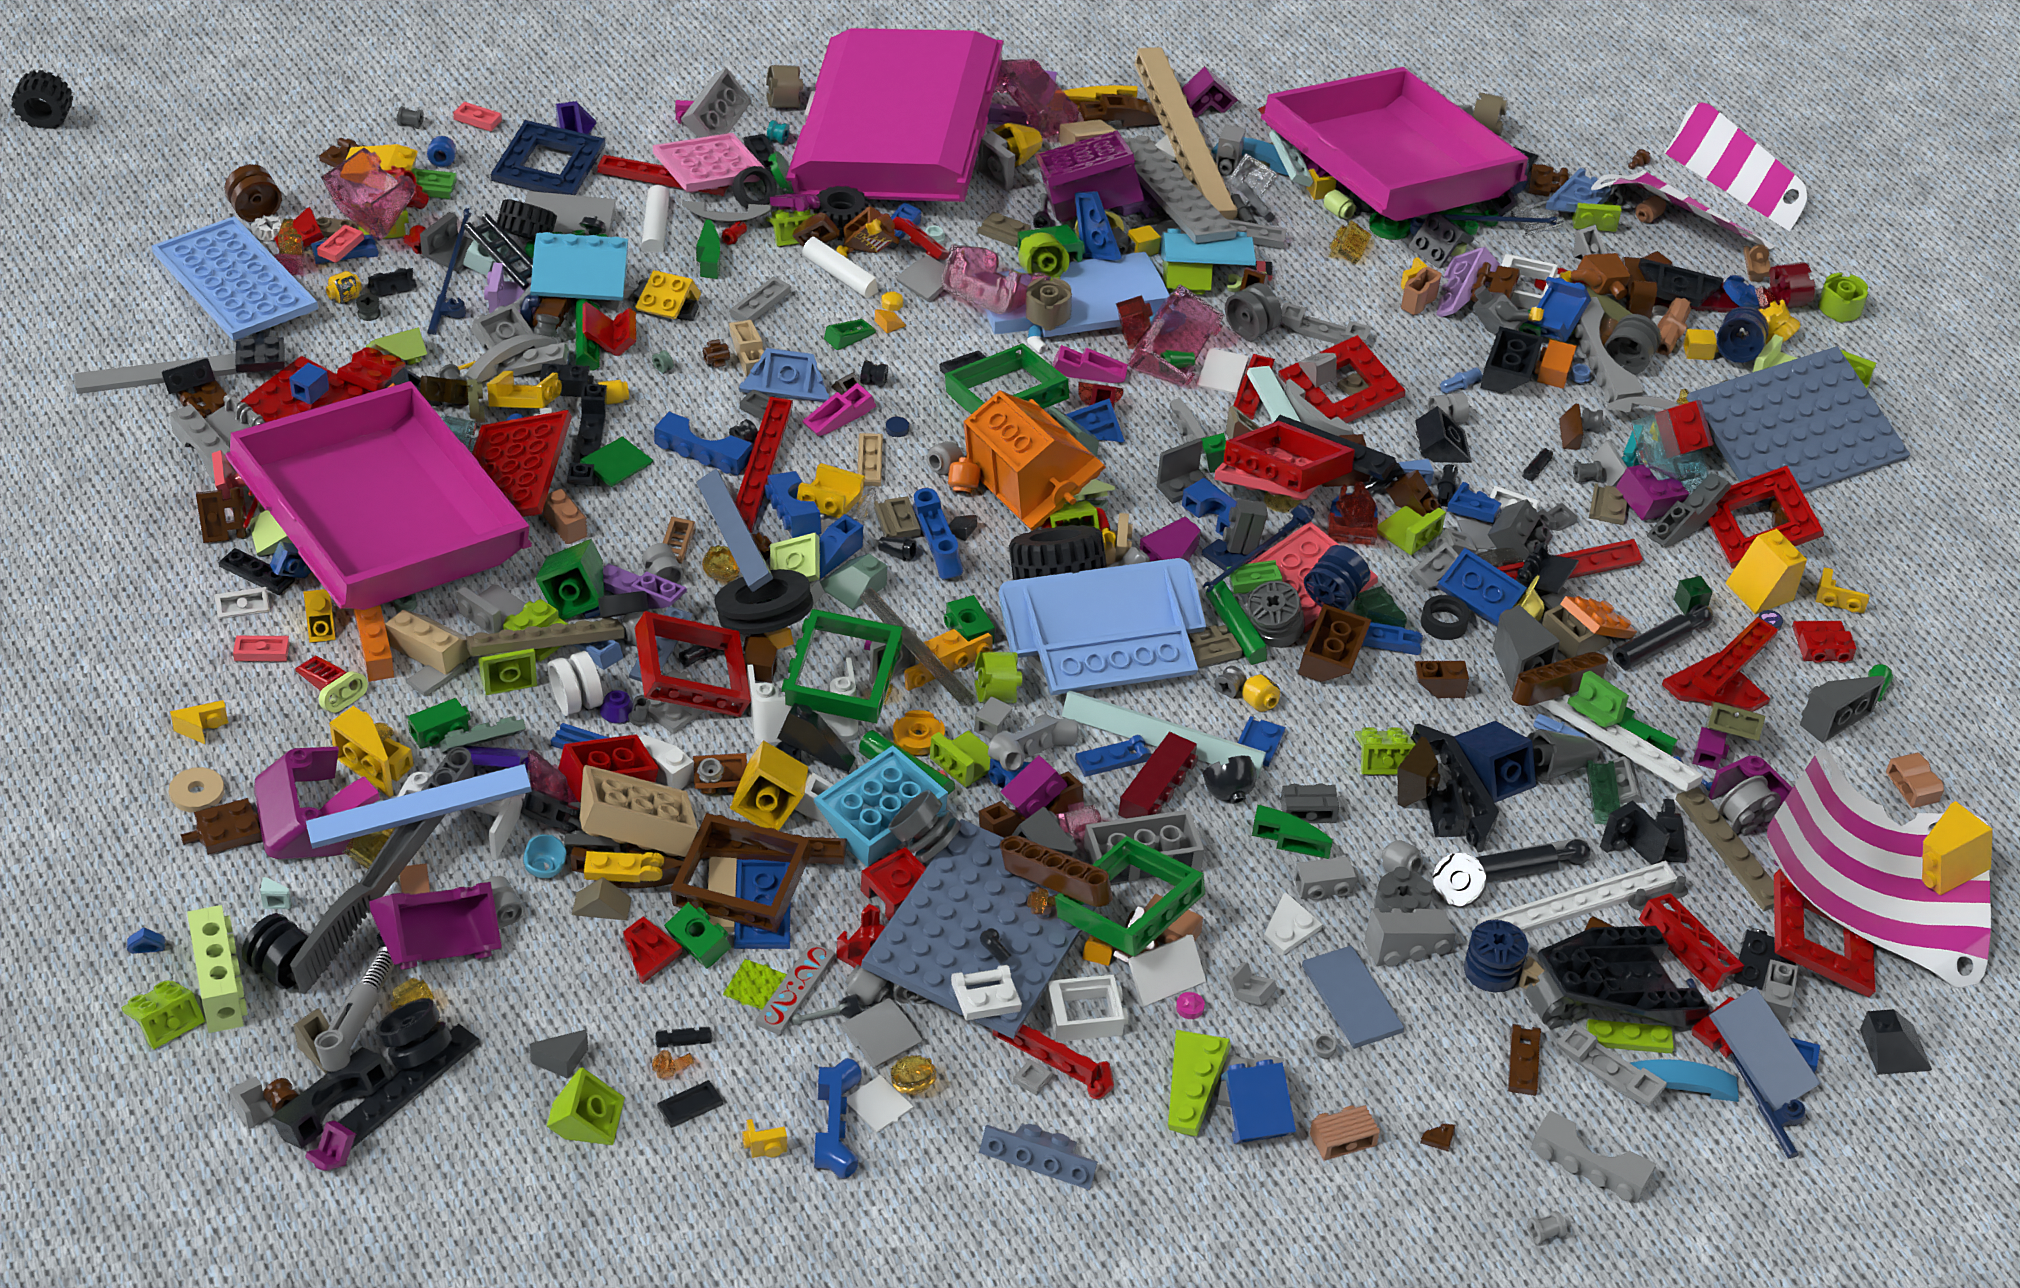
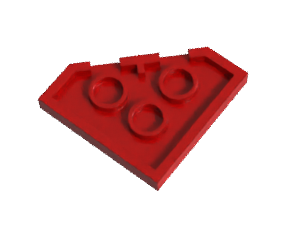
(1737, 693)

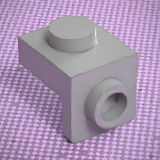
(1249, 987)

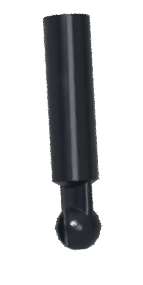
(1662, 637)
(1533, 860)

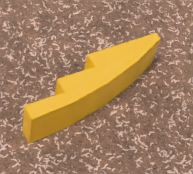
(1094, 93)

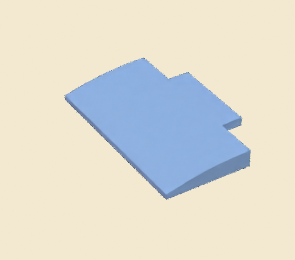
(1095, 291)

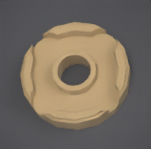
(197, 776)

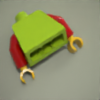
(1082, 514)

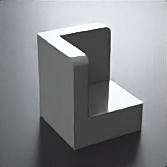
(991, 717)
(250, 1103)

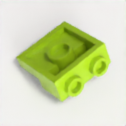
(535, 614)

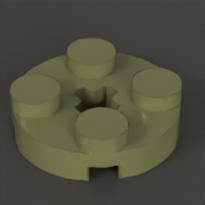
(474, 394)

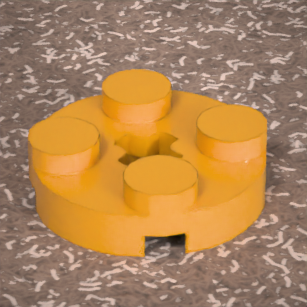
(906, 727)

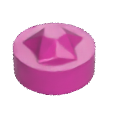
(1190, 1005)

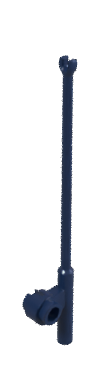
(1416, 223)
(449, 308)
(1301, 516)
(1787, 1115)

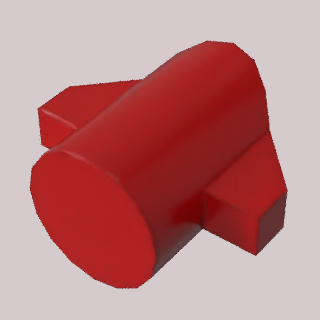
(413, 239)

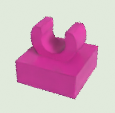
(681, 107)

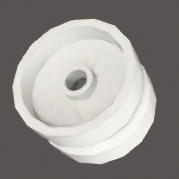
(575, 683)

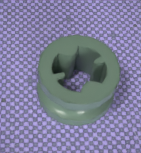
(662, 361)
(410, 604)

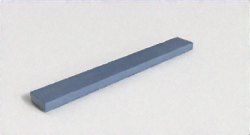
(734, 530)

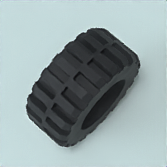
(1057, 551)

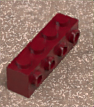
(1159, 777)

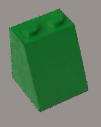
(572, 579)

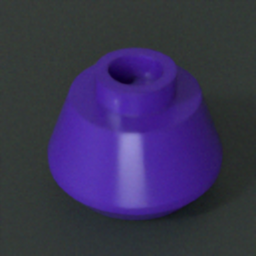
(616, 707)

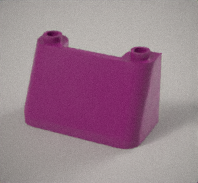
(438, 924)

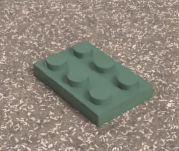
(482, 733)

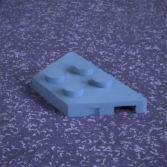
(1576, 191)
(786, 376)

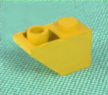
(319, 615)

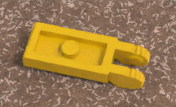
(623, 866)

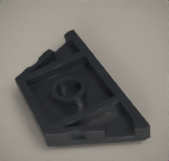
(1679, 282)

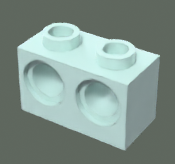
(479, 259)

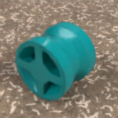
(778, 132)

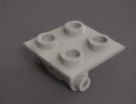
(232, 418)

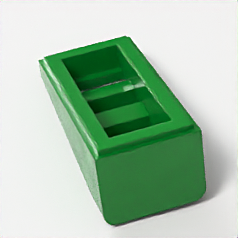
(840, 336)

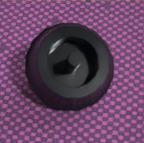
(593, 225)

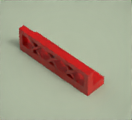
(1685, 943)

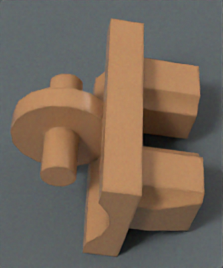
(1757, 262)

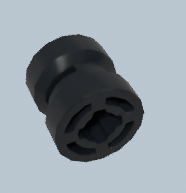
(874, 373)

